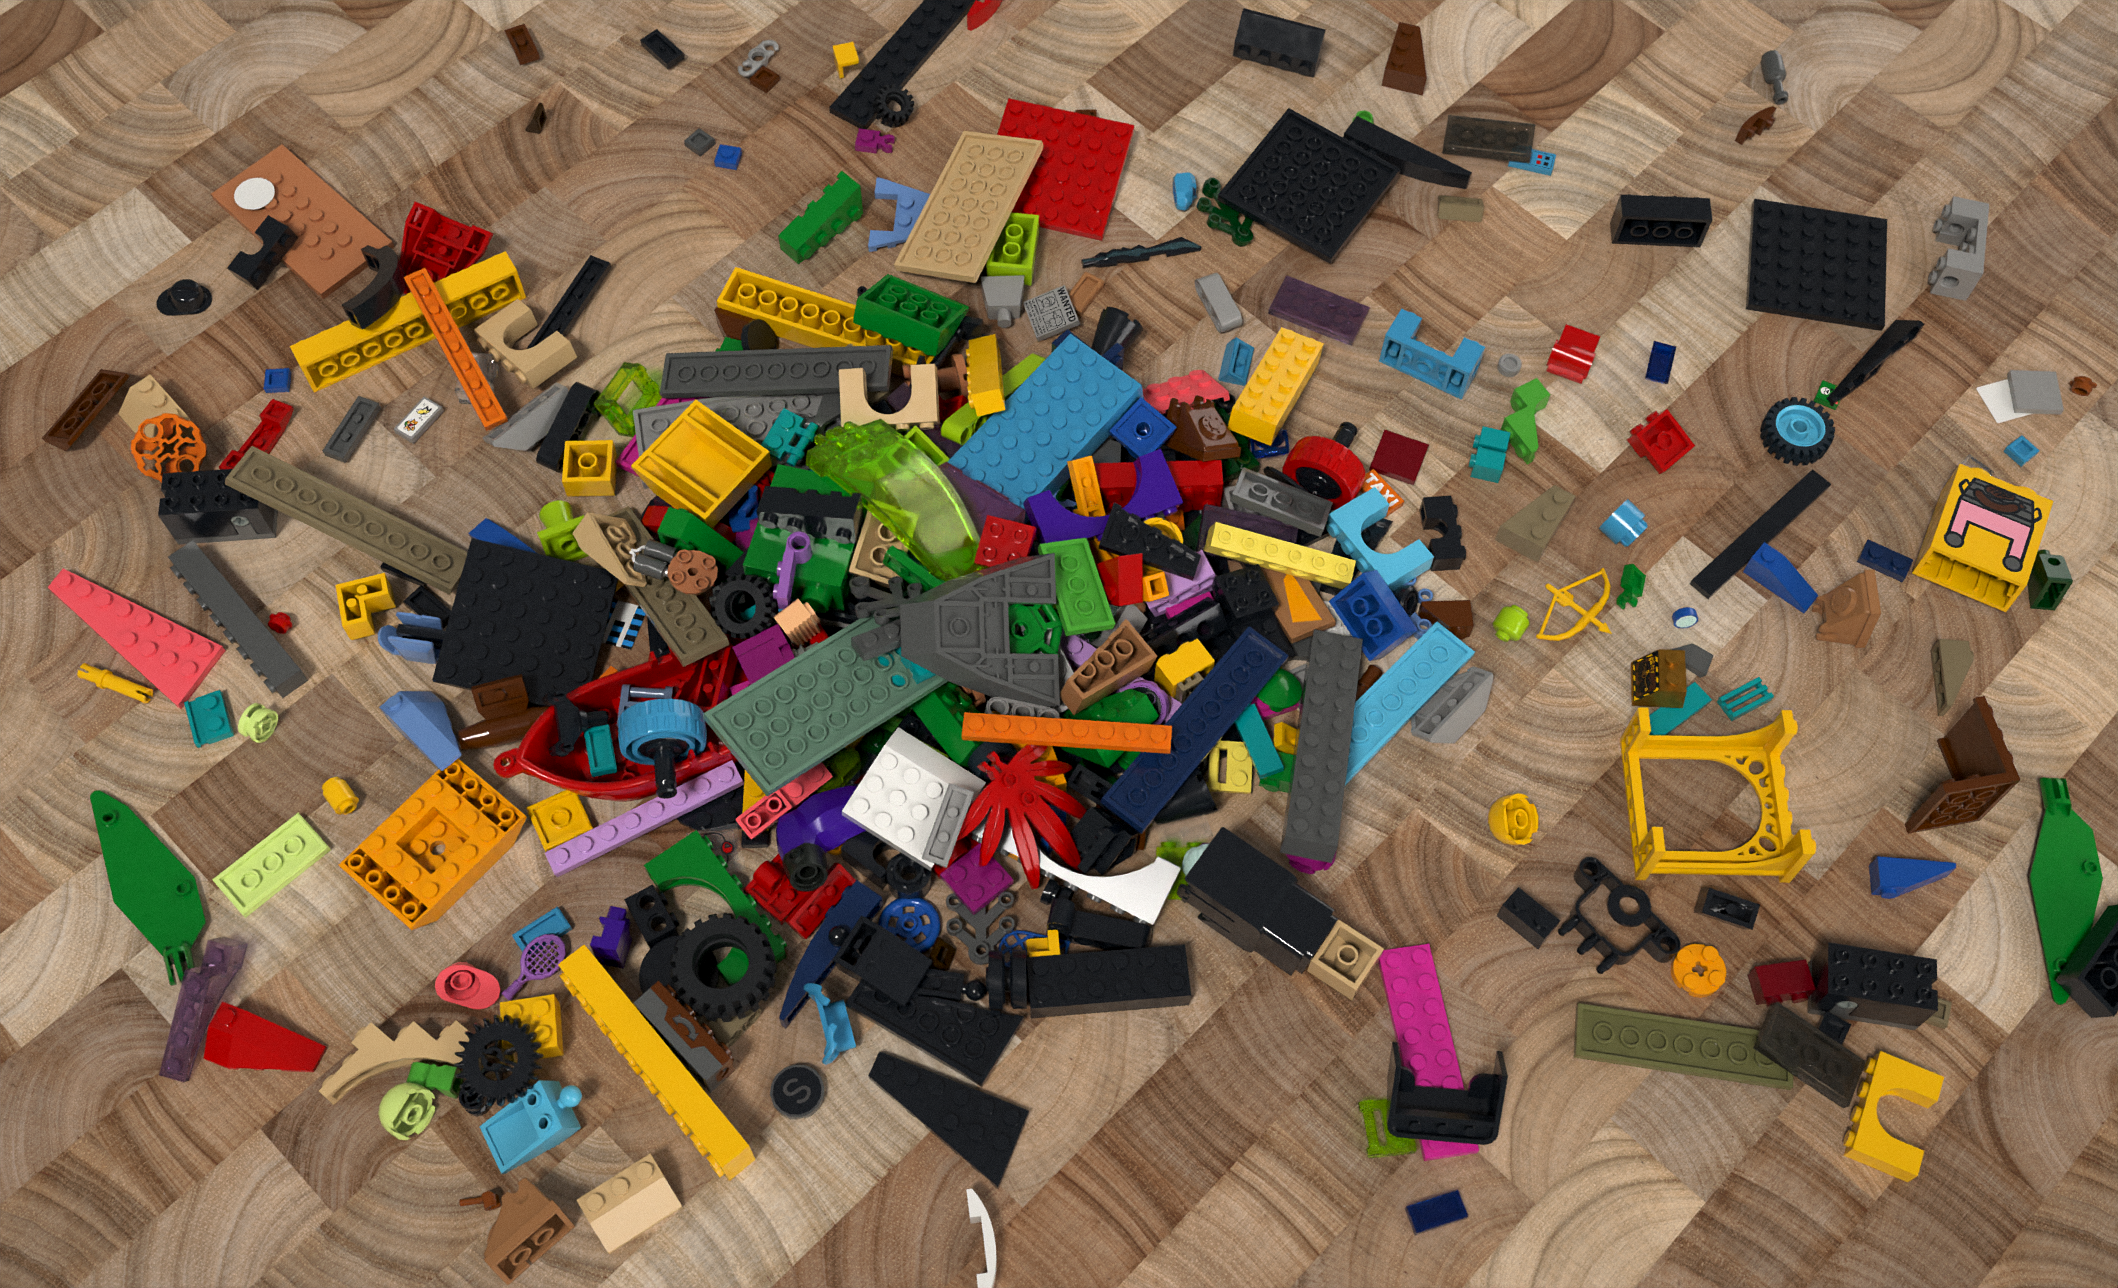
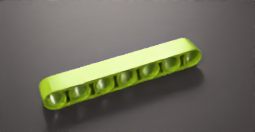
(965, 423)

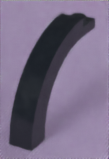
(381, 292)

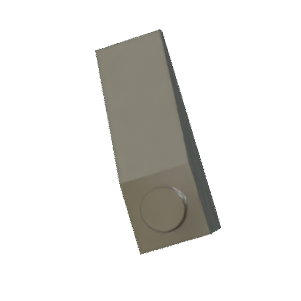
(1950, 666)

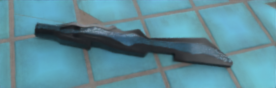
(1139, 253)

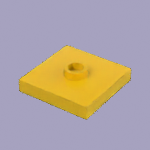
(559, 819)

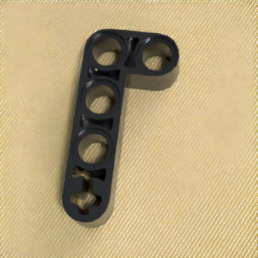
(568, 425)
(1095, 929)

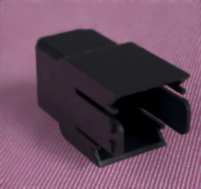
(1257, 903)

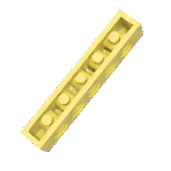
(1279, 555)

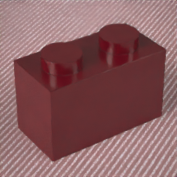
(1781, 982)

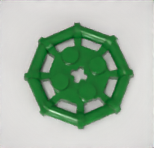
(1035, 629)

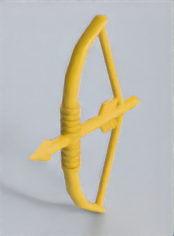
(1566, 599)

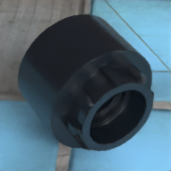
(907, 889)

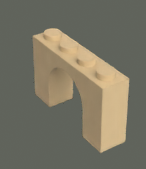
(528, 365)
(920, 411)

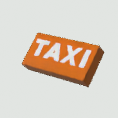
(1372, 480)

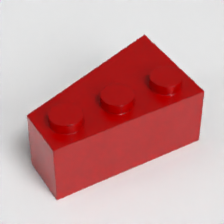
(1122, 579)
(709, 679)

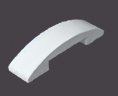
(979, 1214)

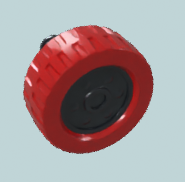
(1327, 466)

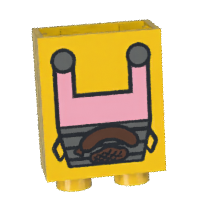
(1983, 537)

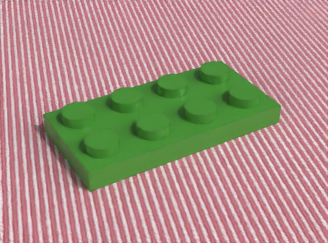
(1079, 589)

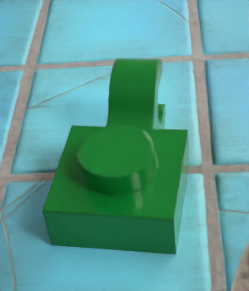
(1633, 585)

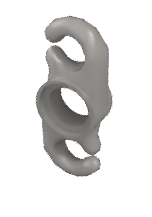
(758, 51)

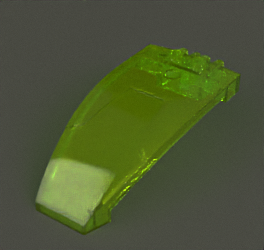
(902, 492)

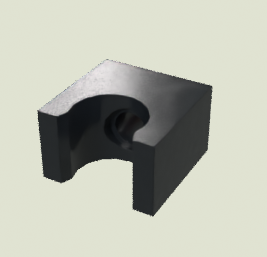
(861, 854)

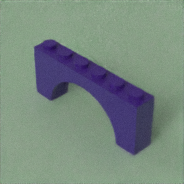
(1153, 496)

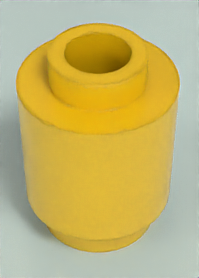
(340, 796)

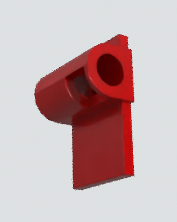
(1573, 354)

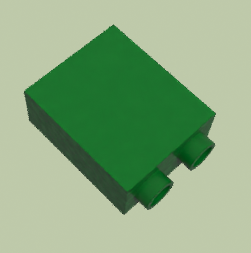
(825, 576)

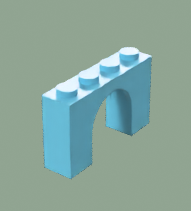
(1355, 516)

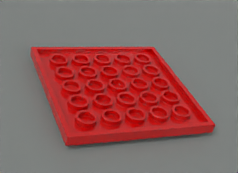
(1076, 170)

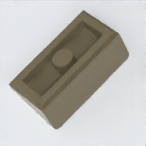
(1460, 208)

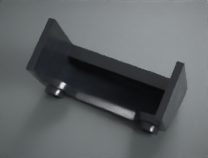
(1444, 1113)

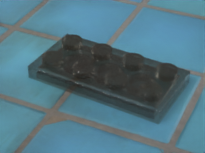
(1488, 138)
(1809, 1054)

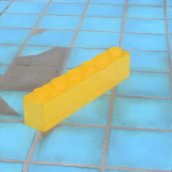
(985, 375)

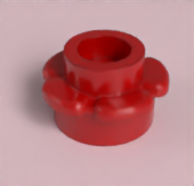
(280, 622)

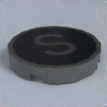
(797, 1092)

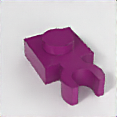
(871, 141)

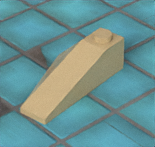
(609, 544)

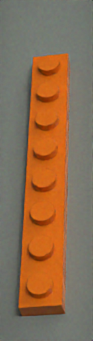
(455, 349)
(1067, 732)

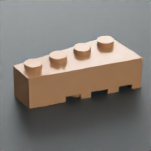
(1110, 667)

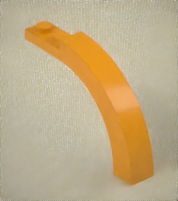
(1090, 505)

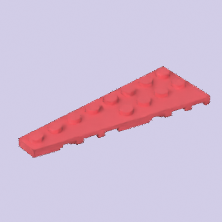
(1185, 390)
(158, 648)

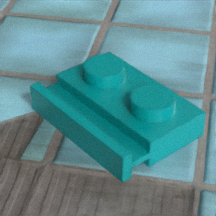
(209, 718)

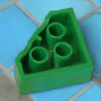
(688, 532)
(1122, 707)

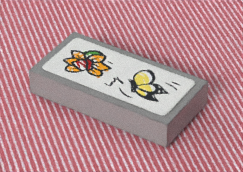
(418, 420)

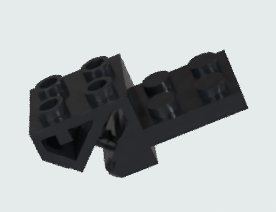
(1251, 604)

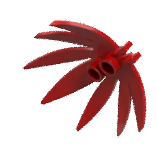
(1017, 791)

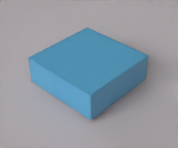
(2021, 451)

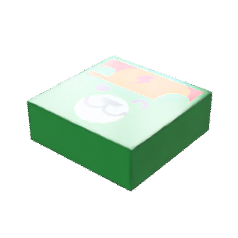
(1823, 392)

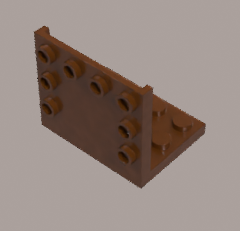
(1979, 771)

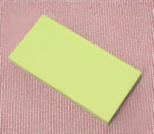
(271, 865)

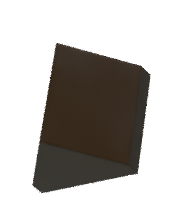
(941, 955)

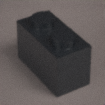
(1727, 908)
(1528, 918)

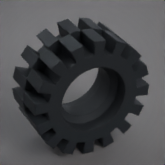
(887, 114)

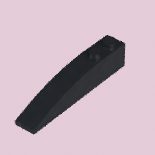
(1406, 156)

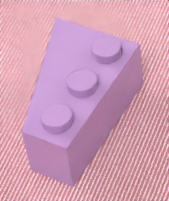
(1184, 589)

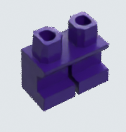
(615, 941)

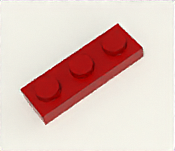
(817, 902)

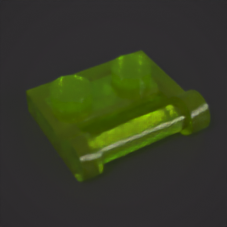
(1394, 1145)

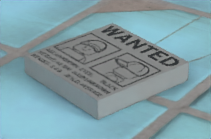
(1051, 313)

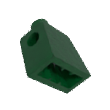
(2048, 581)

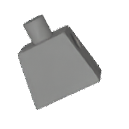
(1003, 297)

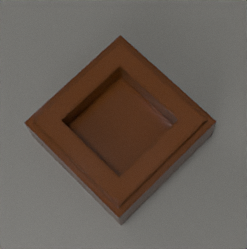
(764, 79)

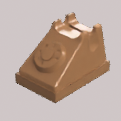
(1850, 611)
(524, 1231)

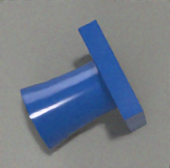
(1146, 421)

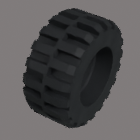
(709, 937)

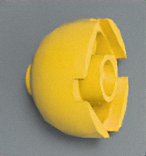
(1513, 819)

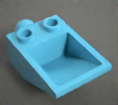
(532, 1124)

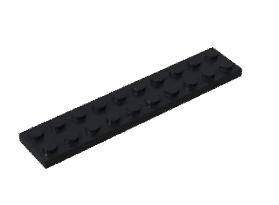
(899, 58)

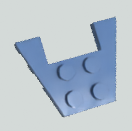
(908, 208)

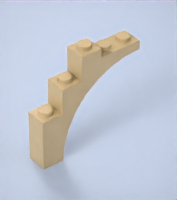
(380, 1054)

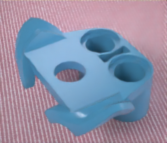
(834, 1022)

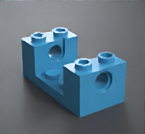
(1442, 371)

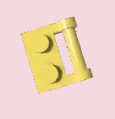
(1237, 768)

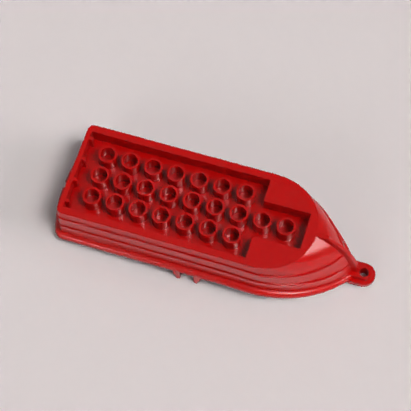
(633, 779)

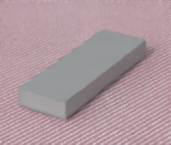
(947, 825)

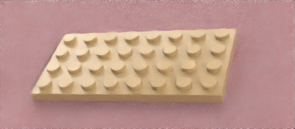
(969, 206)

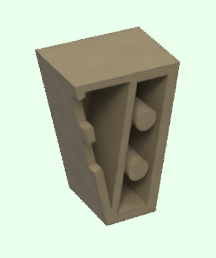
(1537, 523)

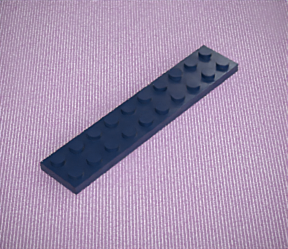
(1195, 729)

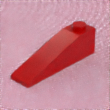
(251, 1042)

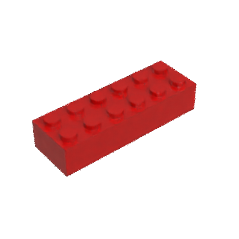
(1196, 481)

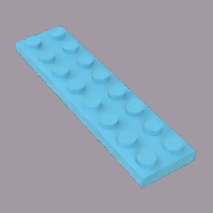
(1403, 693)

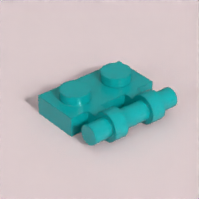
(783, 434)

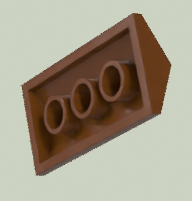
(84, 408)

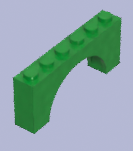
(693, 860)

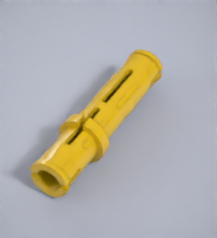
(106, 679)

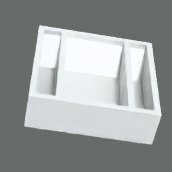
(905, 792)

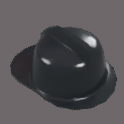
(184, 298)

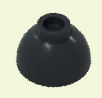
(1407, 597)

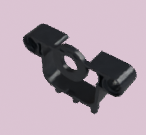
(1612, 956)

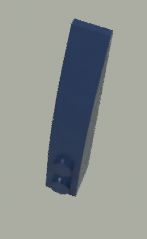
(819, 955)

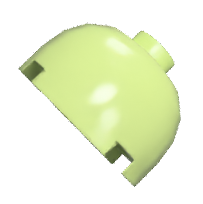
(406, 1110)

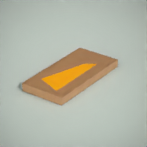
(1300, 606)

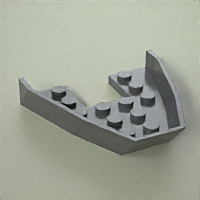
(964, 631)

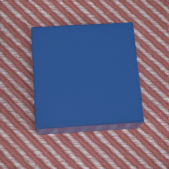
(277, 380)

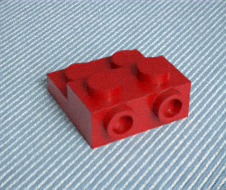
(1660, 440)

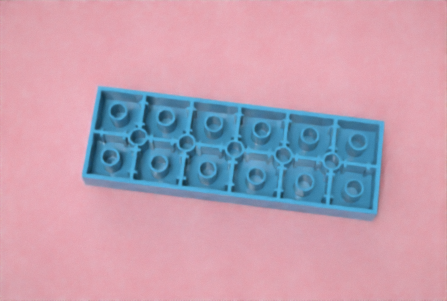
(1048, 420)

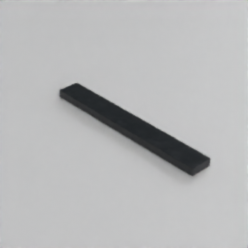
(1763, 530)

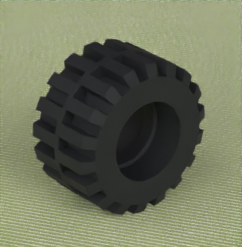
(728, 611)

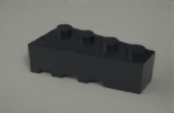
(812, 513)

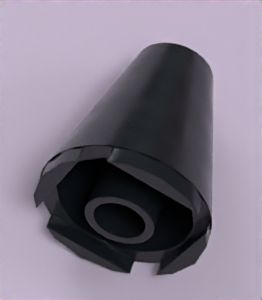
(1115, 328)
(1189, 801)

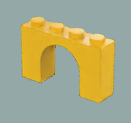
(1867, 1139)

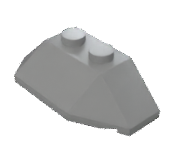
(529, 422)
(1454, 707)

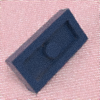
(1885, 560)

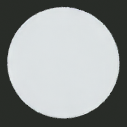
(254, 193)

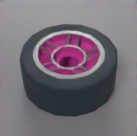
(1004, 751)

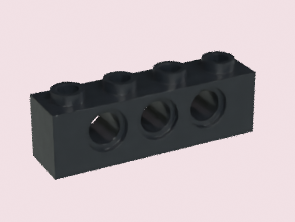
(1206, 613)

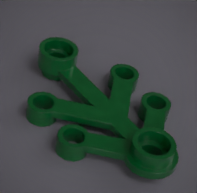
(1240, 233)

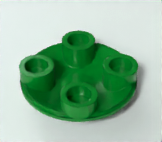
(1281, 691)

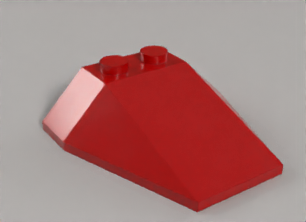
(439, 244)

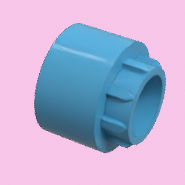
(1624, 524)

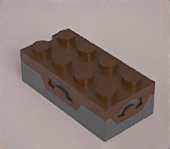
(685, 1036)

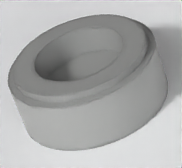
(1509, 365)

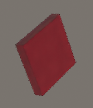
(1399, 457)

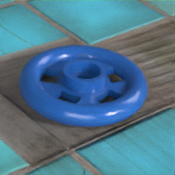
(921, 908)

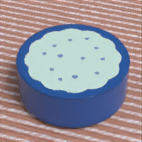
(1685, 617)

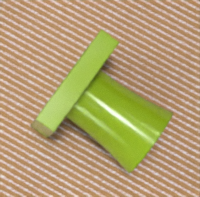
(558, 536)

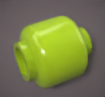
(1510, 623)

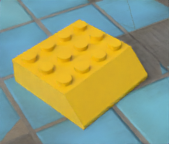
(702, 464)

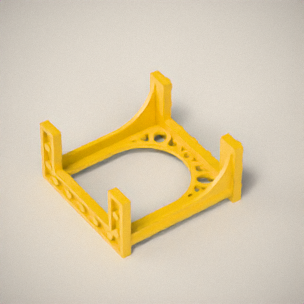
(1757, 746)

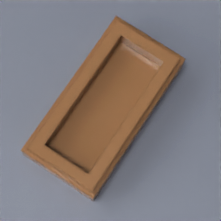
(1085, 292)

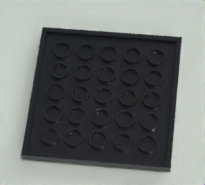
(1308, 185)
(1817, 264)
(525, 618)

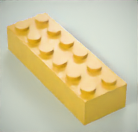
(1275, 386)

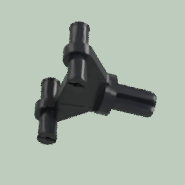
(570, 721)

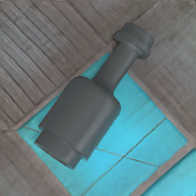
(1775, 73)

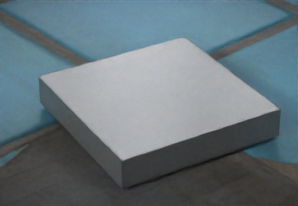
(2035, 392)

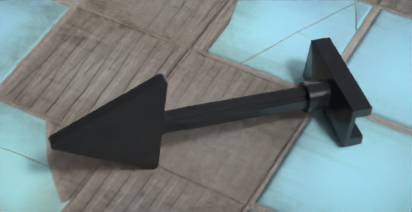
(968, 329)

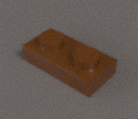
(522, 44)

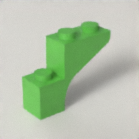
(1525, 402)

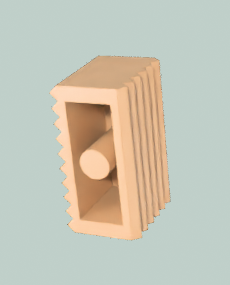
(798, 622)

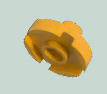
(1690, 981)

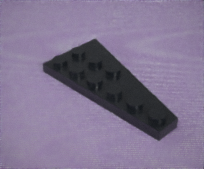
(948, 1031)
(963, 1118)

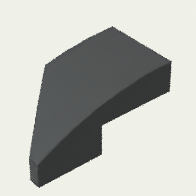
(1696, 659)

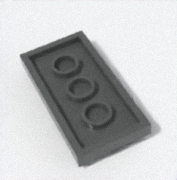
(1281, 502)

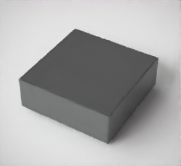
(699, 142)

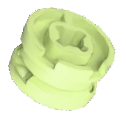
(259, 723)

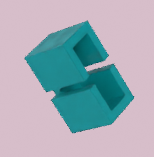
(1490, 454)

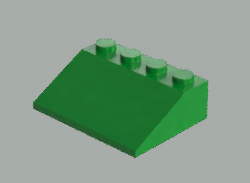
(909, 314)

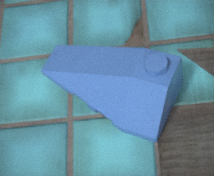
(424, 723)

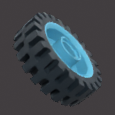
(1797, 431)

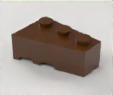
(1406, 62)

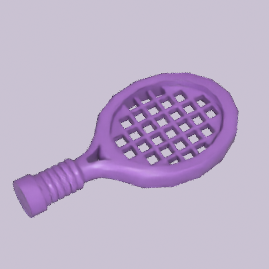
(513, 989)

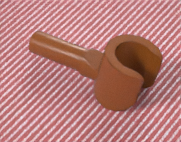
(488, 1198)

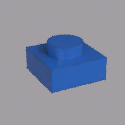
(728, 157)

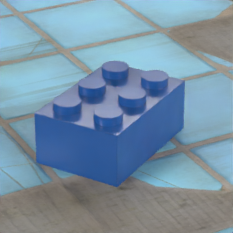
(1373, 615)

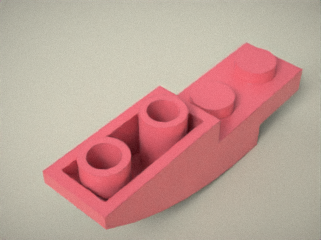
(783, 801)

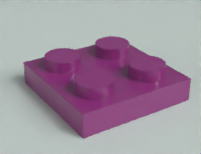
(975, 884)

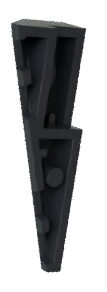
(1892, 340)

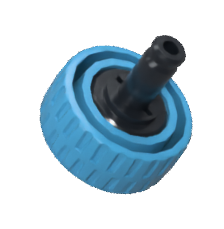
(661, 735)

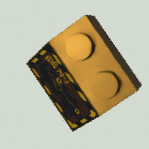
(1659, 679)

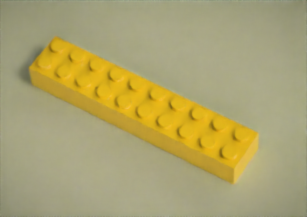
(806, 316)
(349, 350)
(657, 1064)

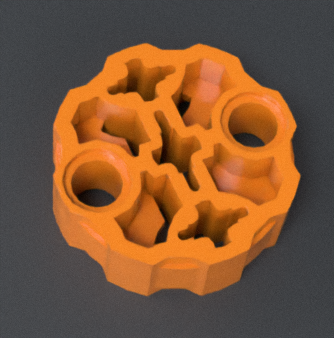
(165, 429)

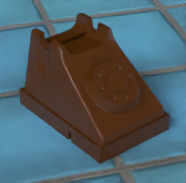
(1200, 431)

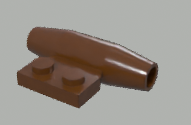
(505, 714)

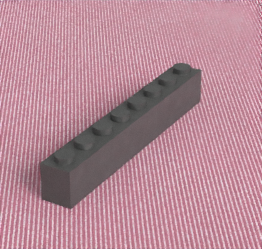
(238, 620)

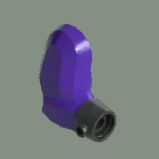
(811, 832)

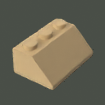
(148, 400)
(871, 549)
(629, 1203)

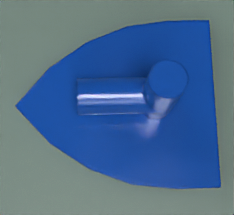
(744, 511)

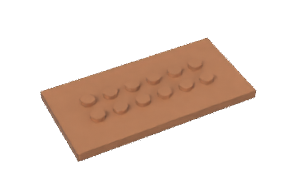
(325, 223)

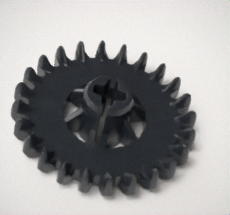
(475, 1057)

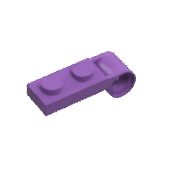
(787, 567)

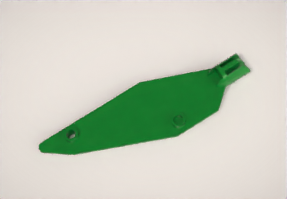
(2063, 880)
(149, 884)

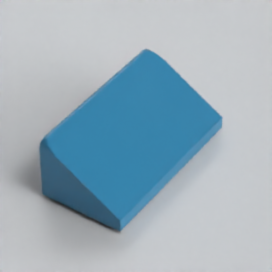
(1236, 362)

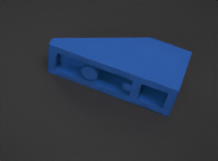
(1780, 577)
(1898, 876)

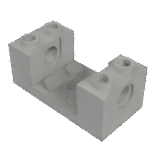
(1963, 225)

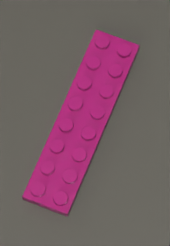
(1422, 1030)

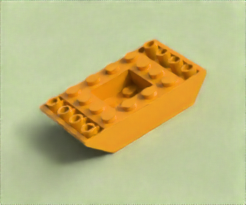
(447, 810)

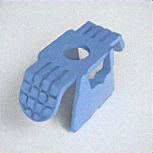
(411, 649)

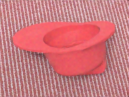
(467, 986)

